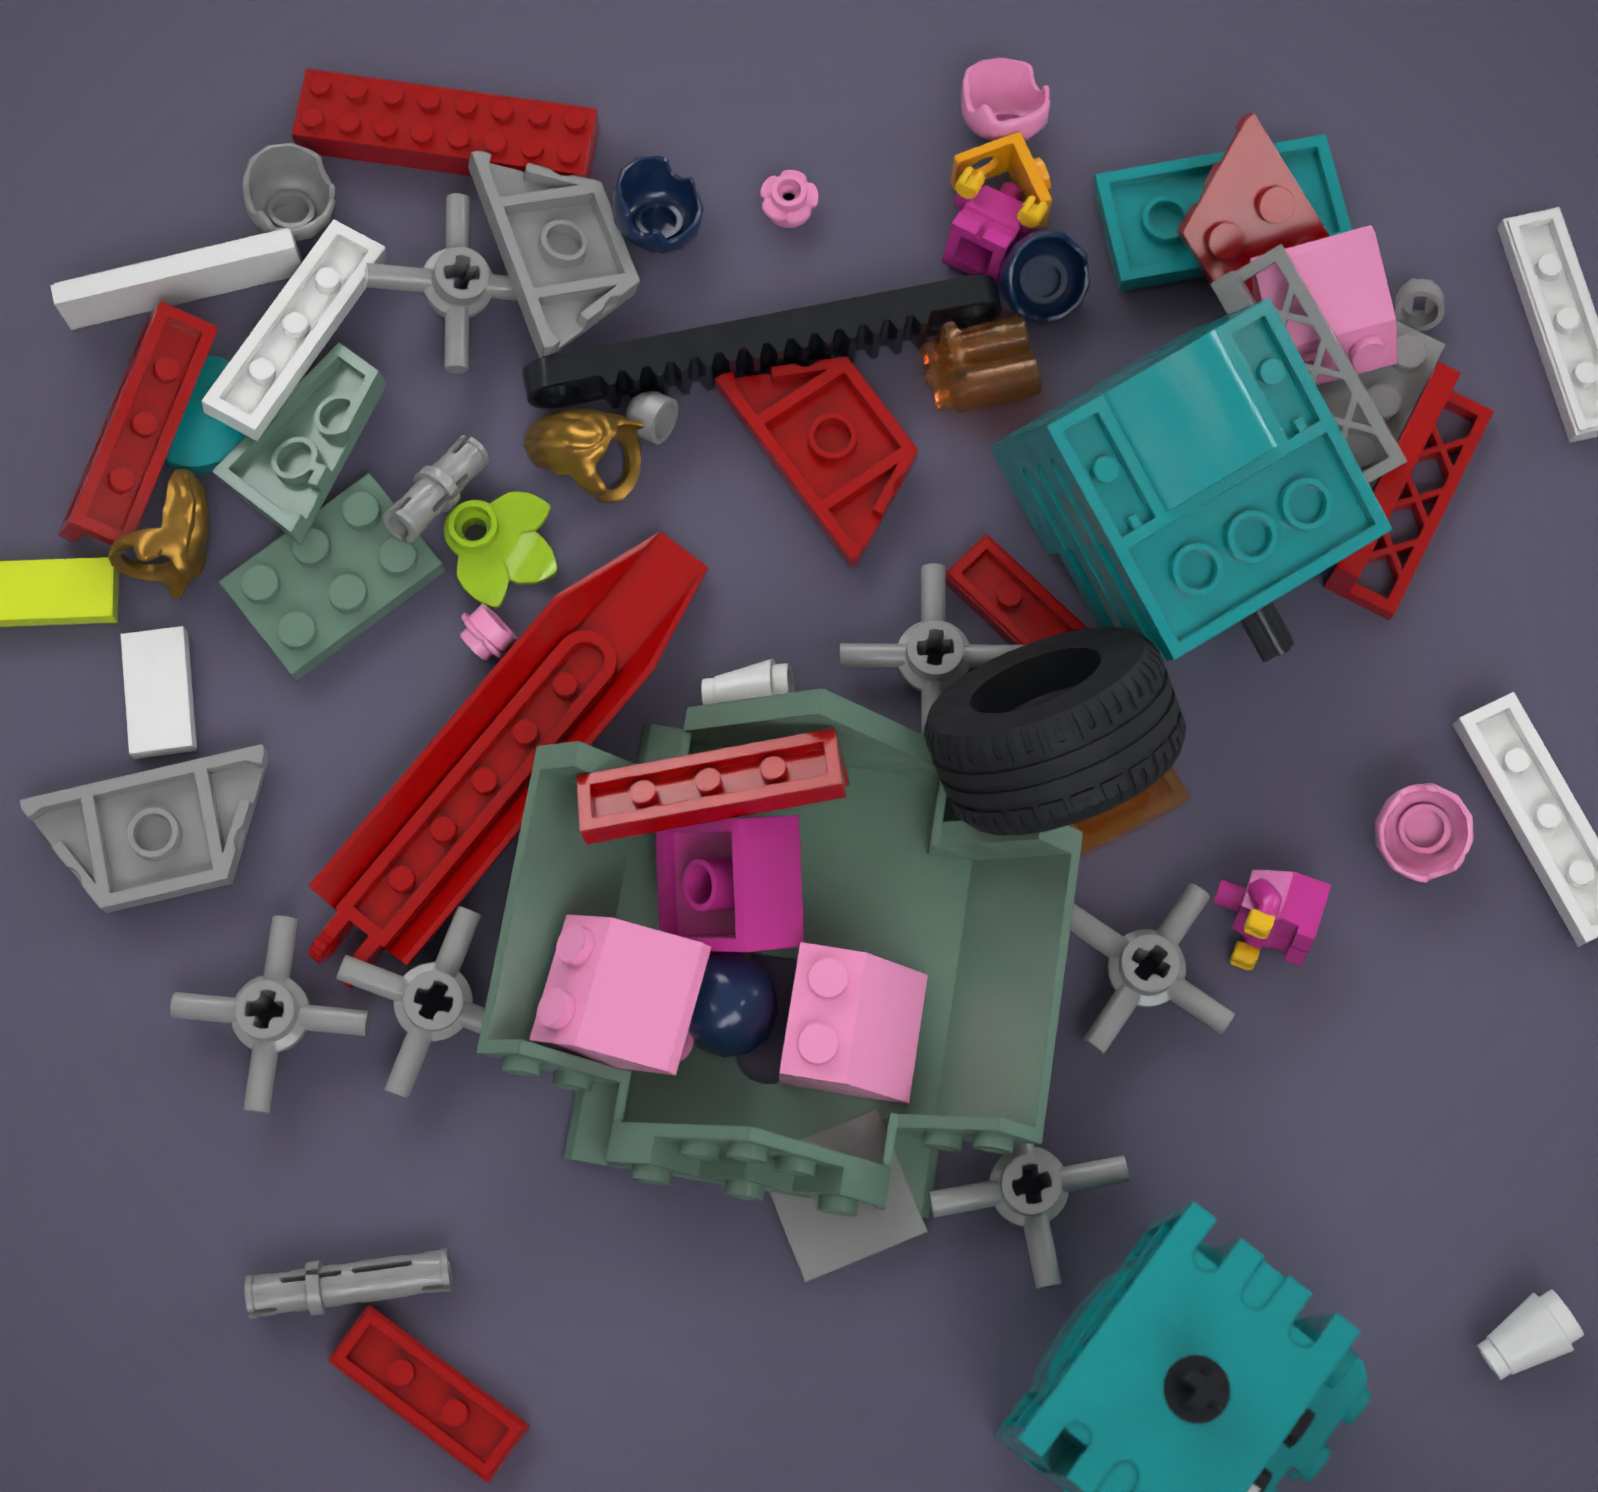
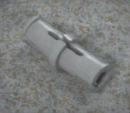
(436, 489)

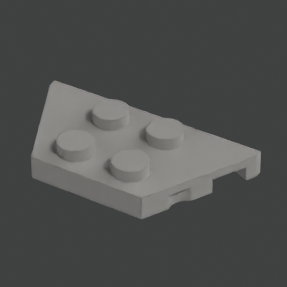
(556, 248)
(156, 828)

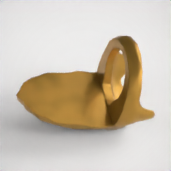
(576, 440)
(180, 538)

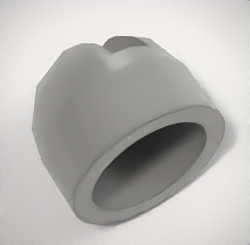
(1433, 304)
(656, 413)

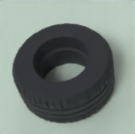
(1055, 731)

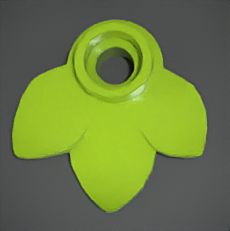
(506, 552)

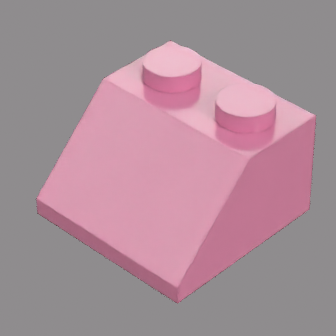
(1351, 292)
(620, 994)
(853, 1024)

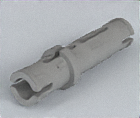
(335, 1285)

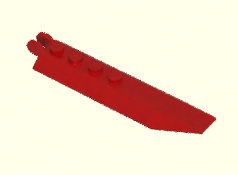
(472, 781)

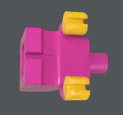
(988, 224)
(1274, 912)

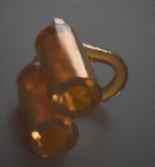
(981, 365)

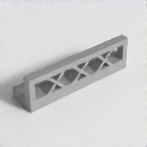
(1235, 295)

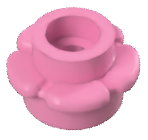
(788, 213)
(486, 633)

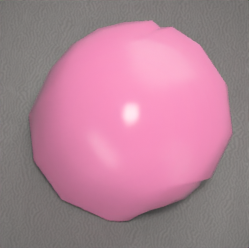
(1003, 99)
(1424, 832)

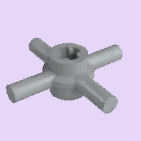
(438, 290)
(930, 632)
(422, 978)
(1156, 990)
(282, 1031)
(1036, 1217)

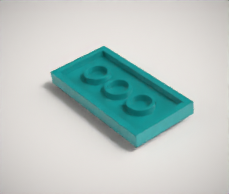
(1148, 203)

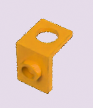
(1013, 157)

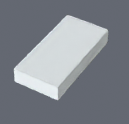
(158, 692)

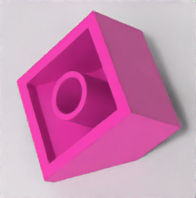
(732, 883)

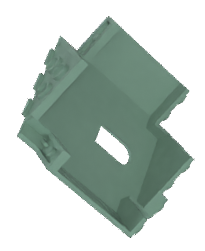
(878, 877)

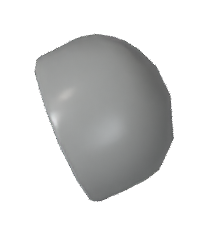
(288, 190)

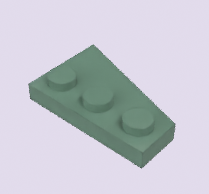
(305, 443)

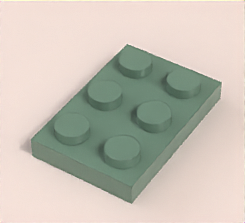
(335, 583)

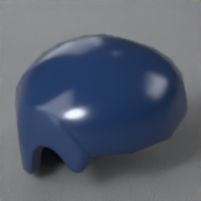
(656, 205)
(1044, 276)
(733, 1005)

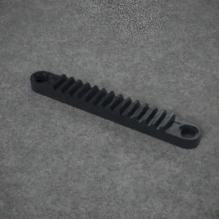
(760, 343)

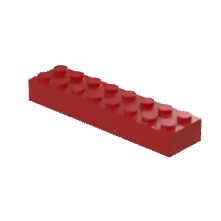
(439, 126)

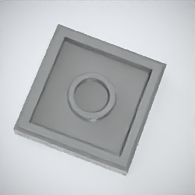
(833, 1241)

